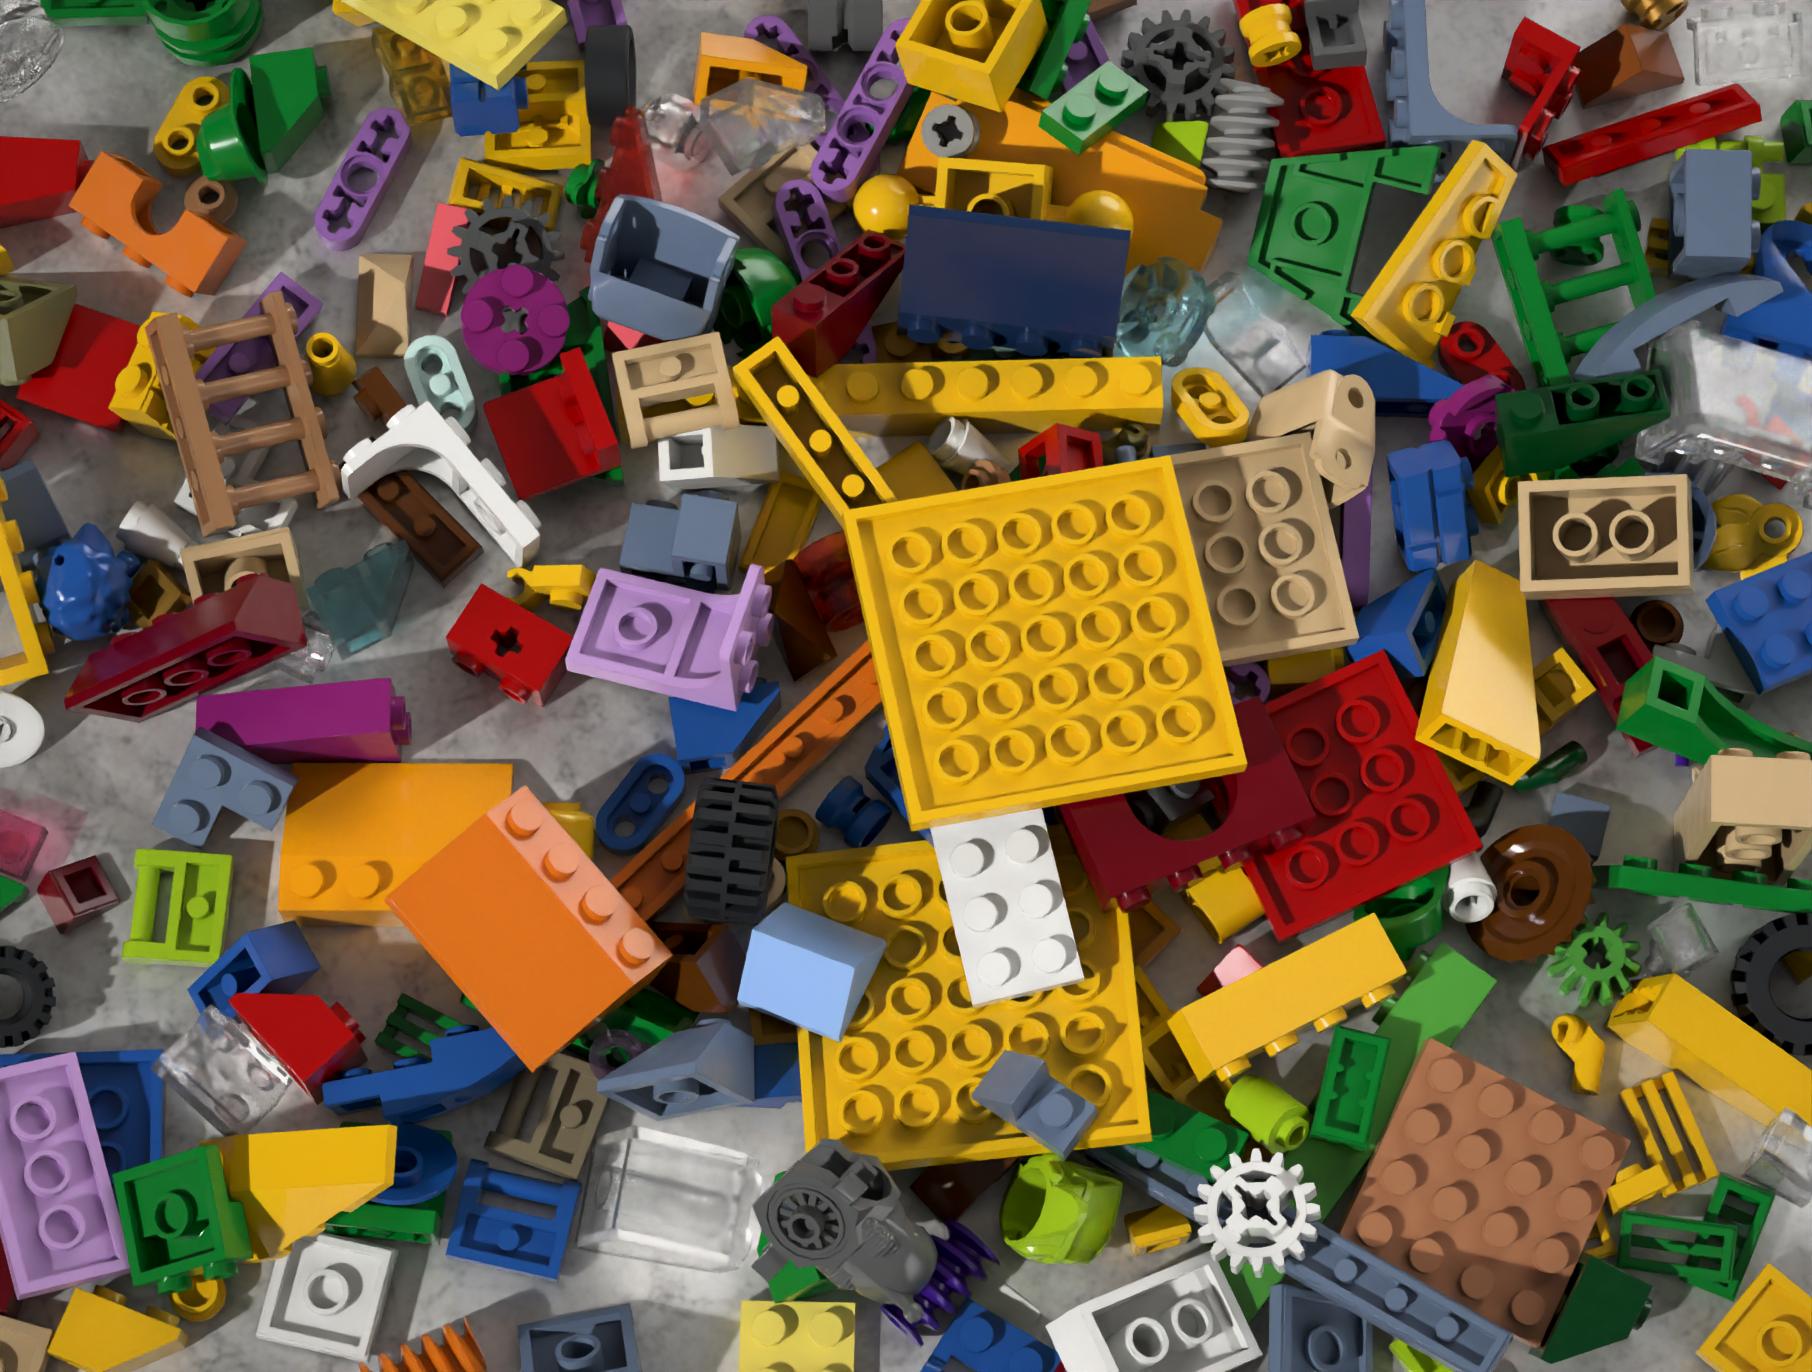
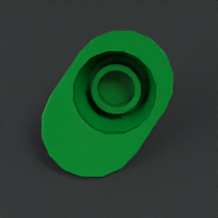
(229, 136)
(1410, 913)

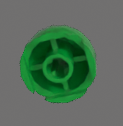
(748, 298)

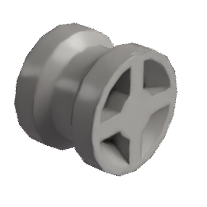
(960, 135)

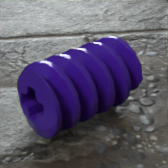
(956, 1259)

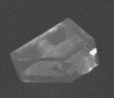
(1784, 1159)

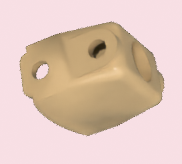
(1341, 425)

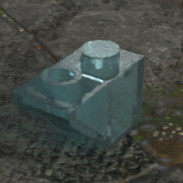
(365, 598)

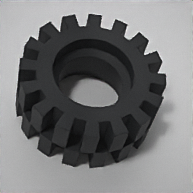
(37, 996)

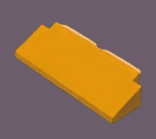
(1157, 187)

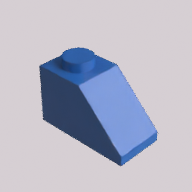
(1403, 624)
(259, 962)

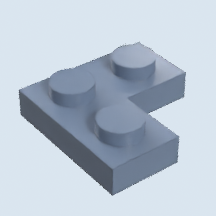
(221, 776)

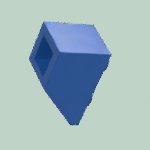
(717, 737)

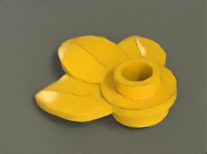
(1742, 537)

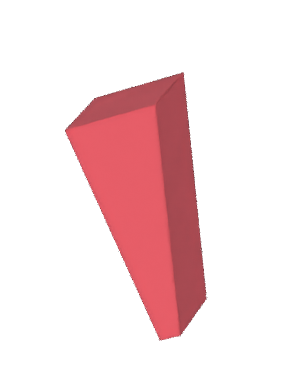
(436, 283)

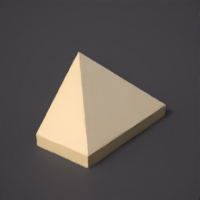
(384, 305)

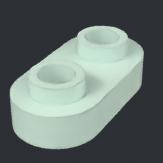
(446, 388)

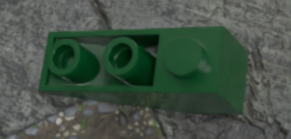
(1570, 421)

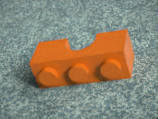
(119, 202)

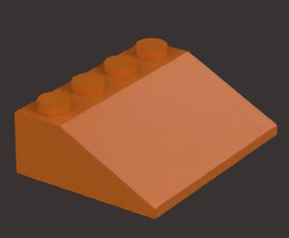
(529, 928)

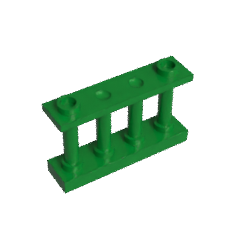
(1536, 299)

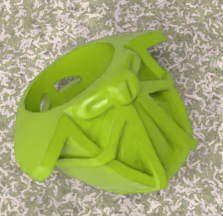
(1059, 1210)

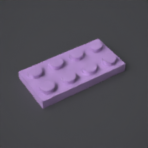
(54, 1181)

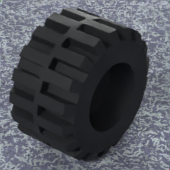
(731, 851)
(1752, 982)

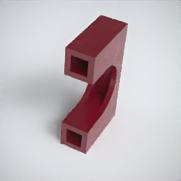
(1132, 862)

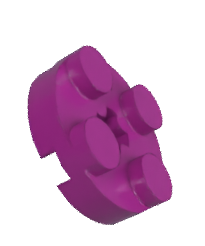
(516, 290)
(1464, 414)

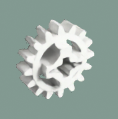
(1240, 1231)

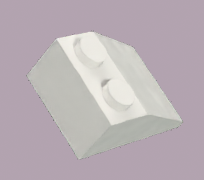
(1159, 1324)

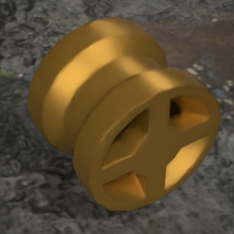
(1656, 13)

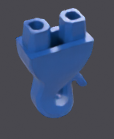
(1785, 319)

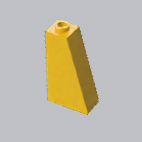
(1483, 679)
(1711, 1048)

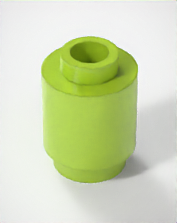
(1267, 1113)

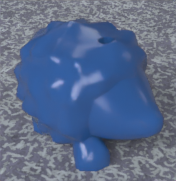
(85, 586)

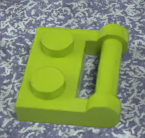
(196, 908)

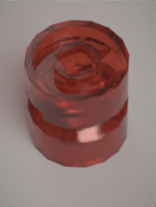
(829, 572)

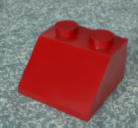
(303, 1036)

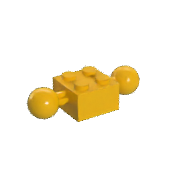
(987, 188)

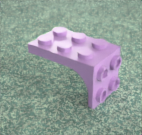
(674, 637)

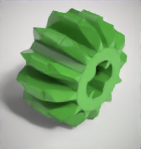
(1604, 977)

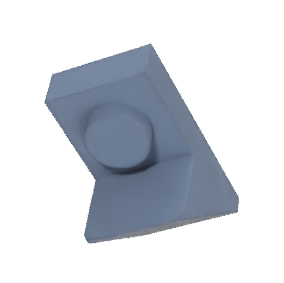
(1035, 1103)

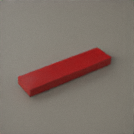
(1651, 134)

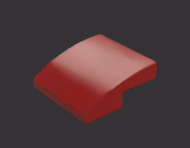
(85, 369)

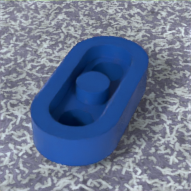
(639, 806)

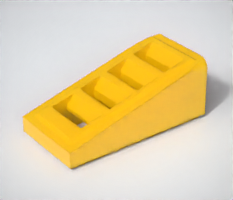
(488, 176)

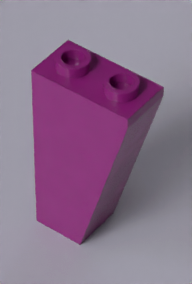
(313, 722)

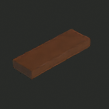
(426, 526)

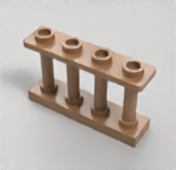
(205, 450)

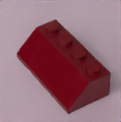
(191, 651)

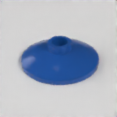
(422, 1166)

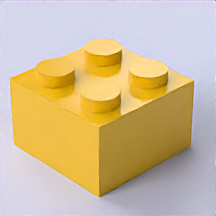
(971, 47)

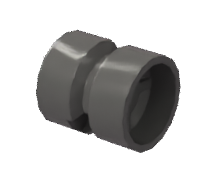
(844, 22)

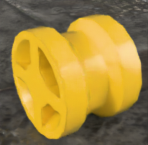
(1270, 35)

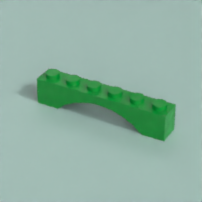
(1693, 719)

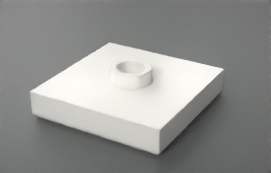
(328, 1296)

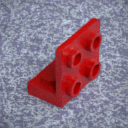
(1542, 67)
(554, 431)

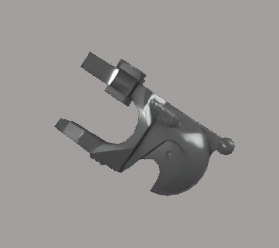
(846, 1227)

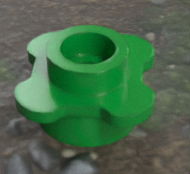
(581, 188)

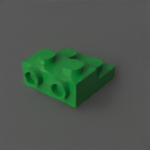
(181, 1221)

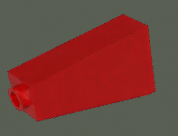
(39, 178)

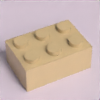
(1606, 537)

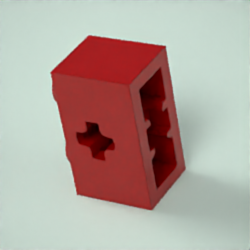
(497, 621)

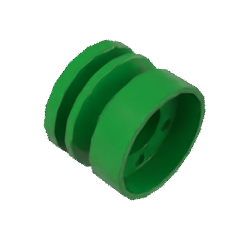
(206, 30)

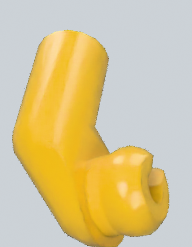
(1584, 1049)

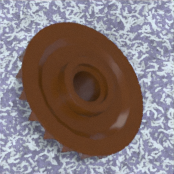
(1541, 893)

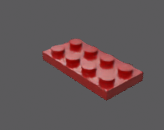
(1321, 108)

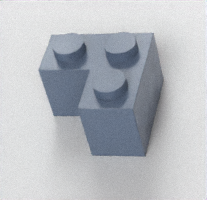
(684, 546)

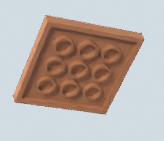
(1483, 1190)

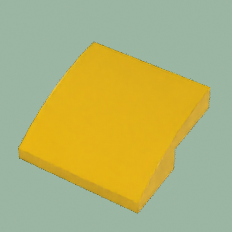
(555, 126)

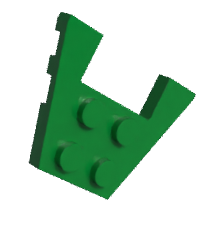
(1318, 216)

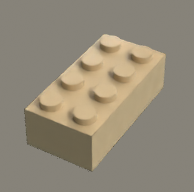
(1747, 815)

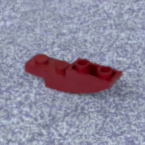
(1604, 645)

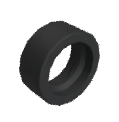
(609, 73)

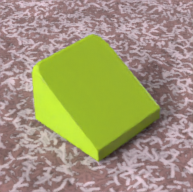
(1182, 140)

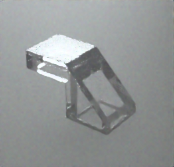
(1248, 341)

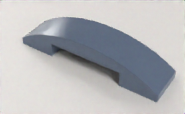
(1728, 293)

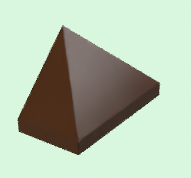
(797, 623)

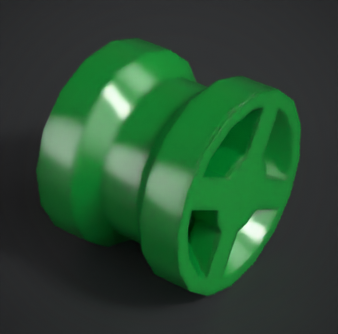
(1582, 253)

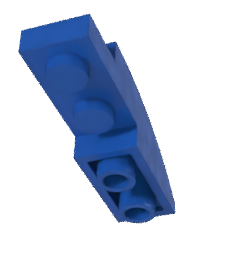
(462, 1070)

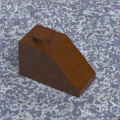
(703, 967)

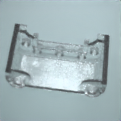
(1732, 405)

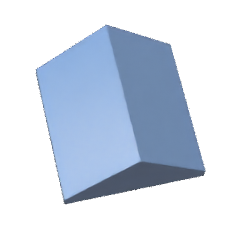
(808, 970)

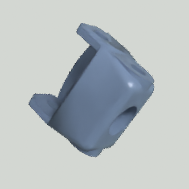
(660, 268)

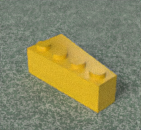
(1287, 999)

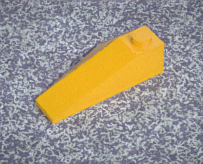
(303, 1179)

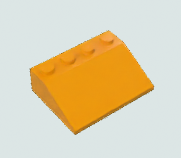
(371, 826)

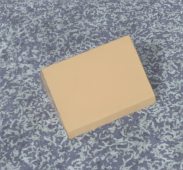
(221, 563)

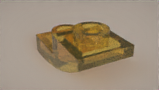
(415, 77)

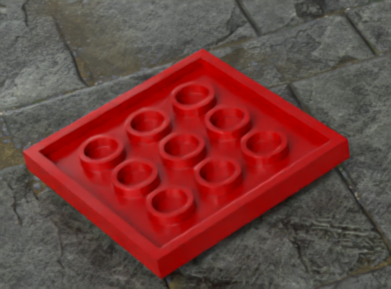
(1375, 794)

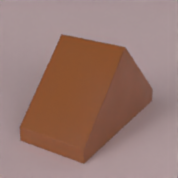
(1626, 65)

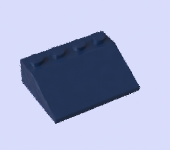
(1011, 282)

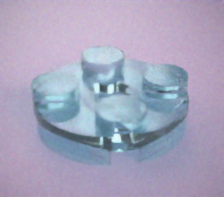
(1185, 316)

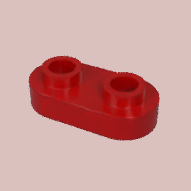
(1485, 360)

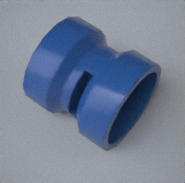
(853, 813)

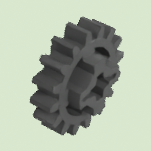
(1153, 63)
(483, 242)

